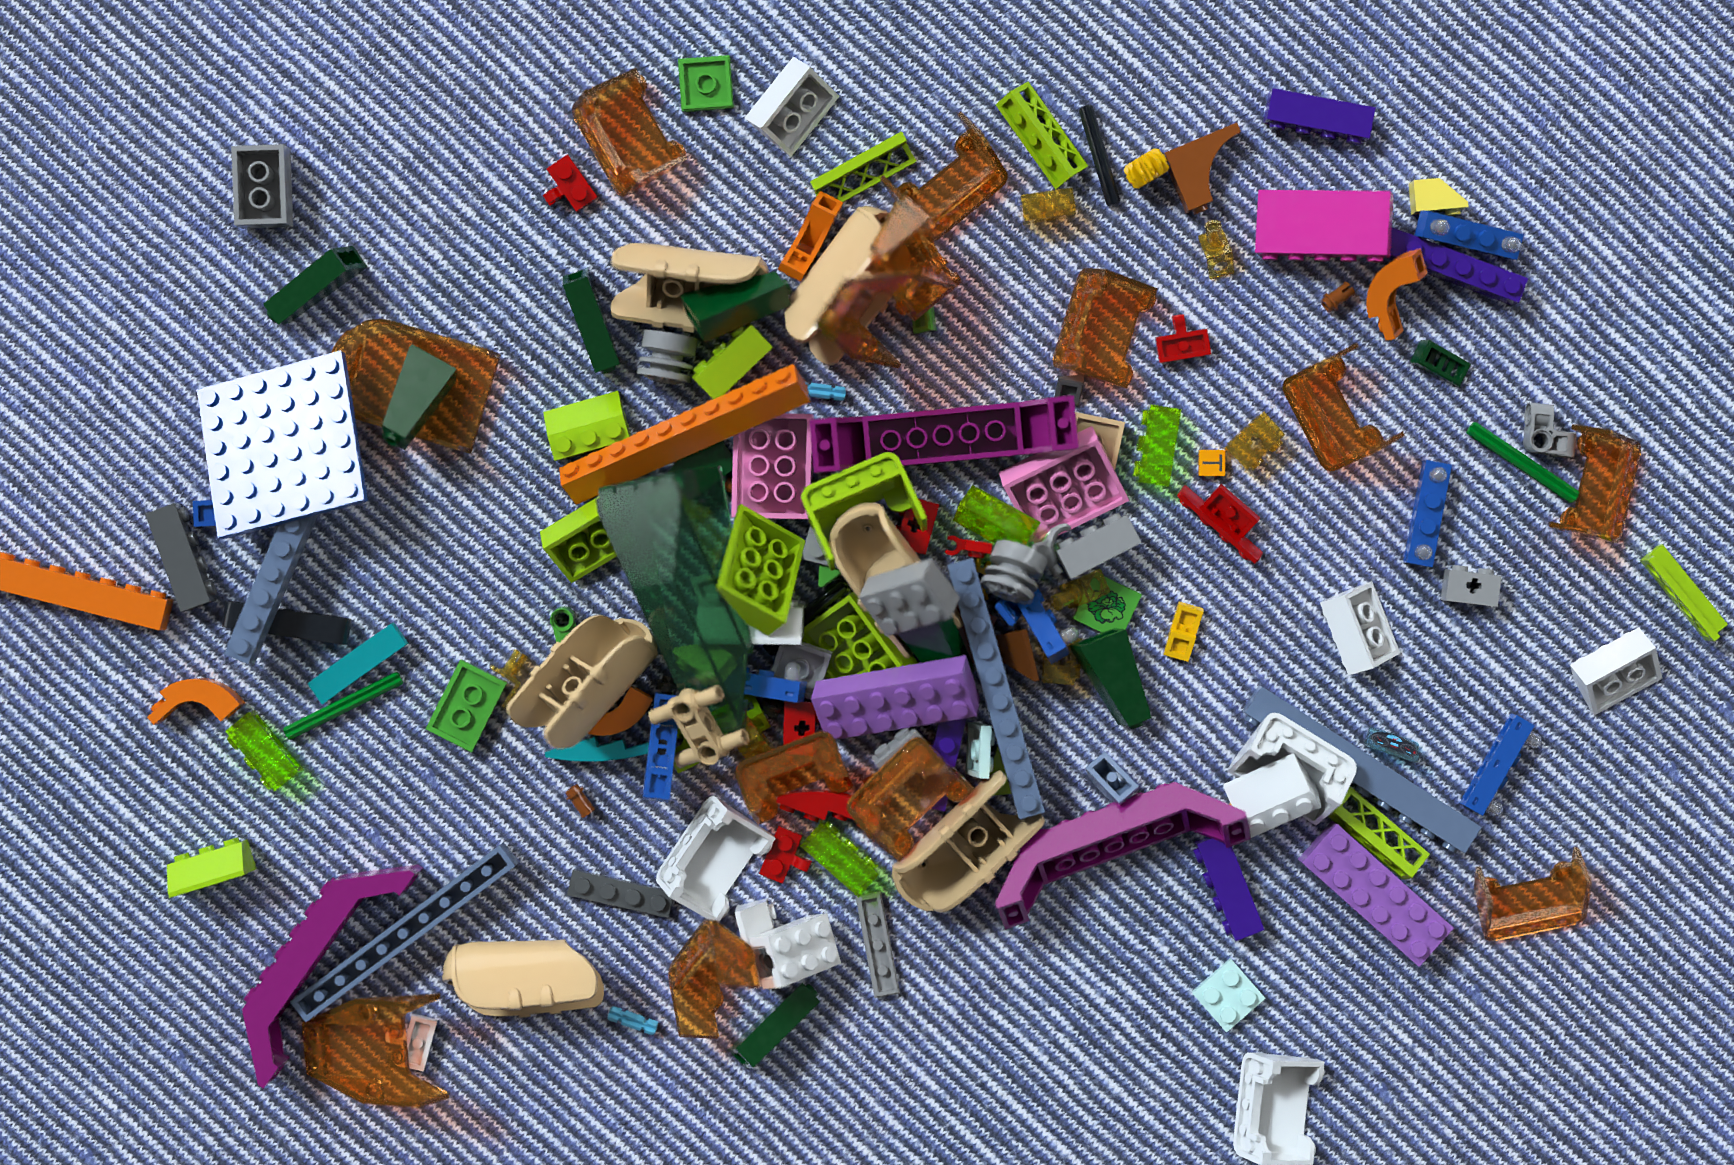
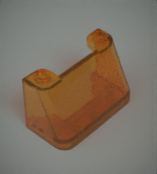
(625, 133)
(906, 240)
(1102, 325)
(790, 768)
(903, 793)

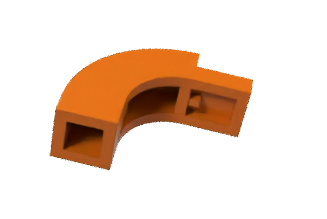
(811, 236)
(1382, 291)
(213, 694)
(627, 714)

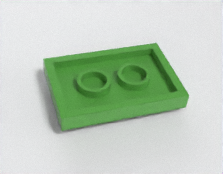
(466, 705)

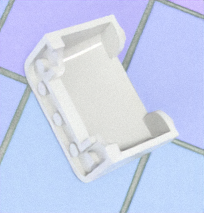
(1325, 764)
(711, 858)
(1274, 1109)

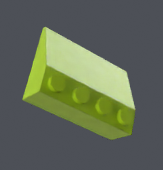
(760, 570)
(853, 640)

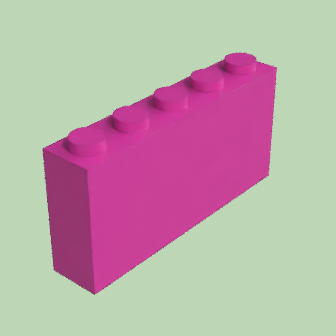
(1324, 225)

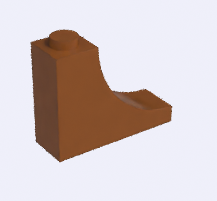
(1191, 167)

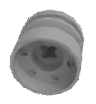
(667, 356)
(1013, 572)

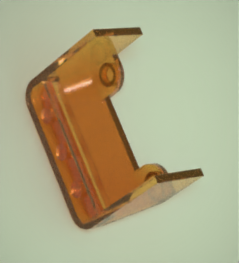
(960, 185)
(1327, 416)
(1604, 485)
(1536, 903)
(705, 963)

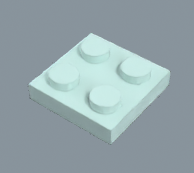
(979, 744)
(1228, 995)

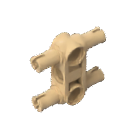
(698, 726)

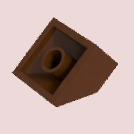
(1017, 652)

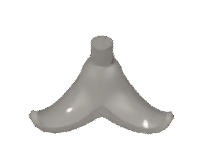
(1047, 548)

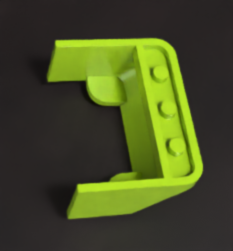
(862, 483)

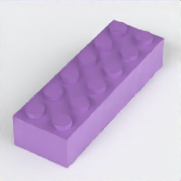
(896, 698)
(1375, 893)

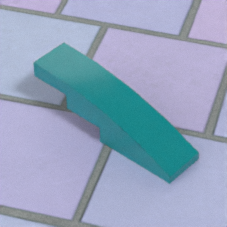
(357, 663)
(591, 750)

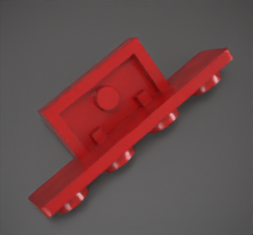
(1227, 516)

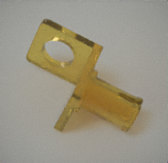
(1216, 249)
(1079, 591)
(509, 673)

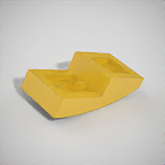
(1183, 631)

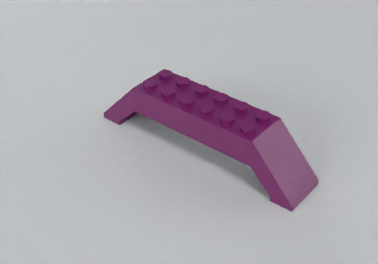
(946, 434)
(1112, 834)
(303, 953)

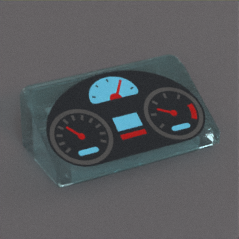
(1392, 744)

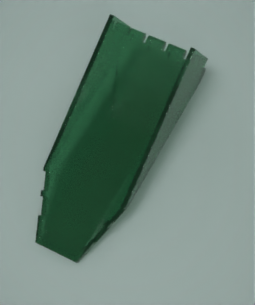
(672, 549)

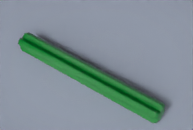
(1522, 462)
(343, 705)

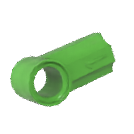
(562, 631)

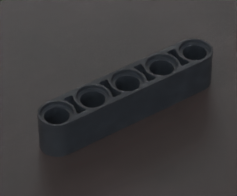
(297, 624)

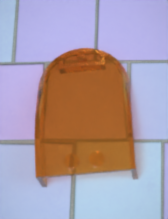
(374, 362)

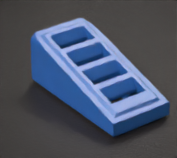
(1008, 611)

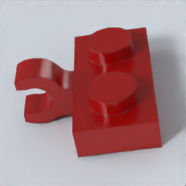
(569, 184)
(1182, 343)
(975, 548)
(783, 855)

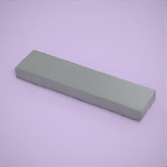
(877, 944)

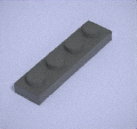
(619, 893)

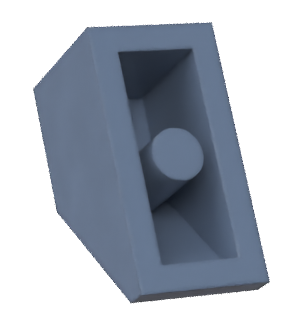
(1111, 779)

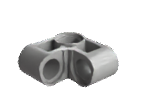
(1539, 421)

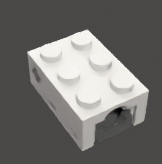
(795, 951)

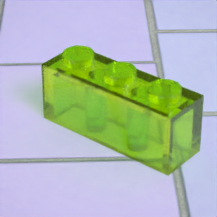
(1157, 445)
(995, 518)
(263, 751)
(840, 857)

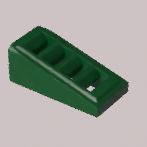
(1425, 355)

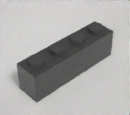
(181, 557)

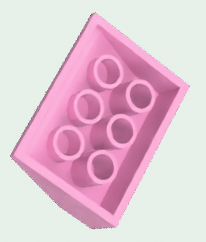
(773, 467)
(1065, 485)

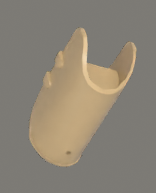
(841, 260)
(669, 274)
(872, 551)
(583, 678)
(962, 850)
(522, 977)

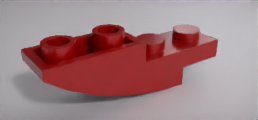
(816, 803)

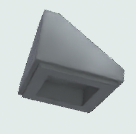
(1070, 386)

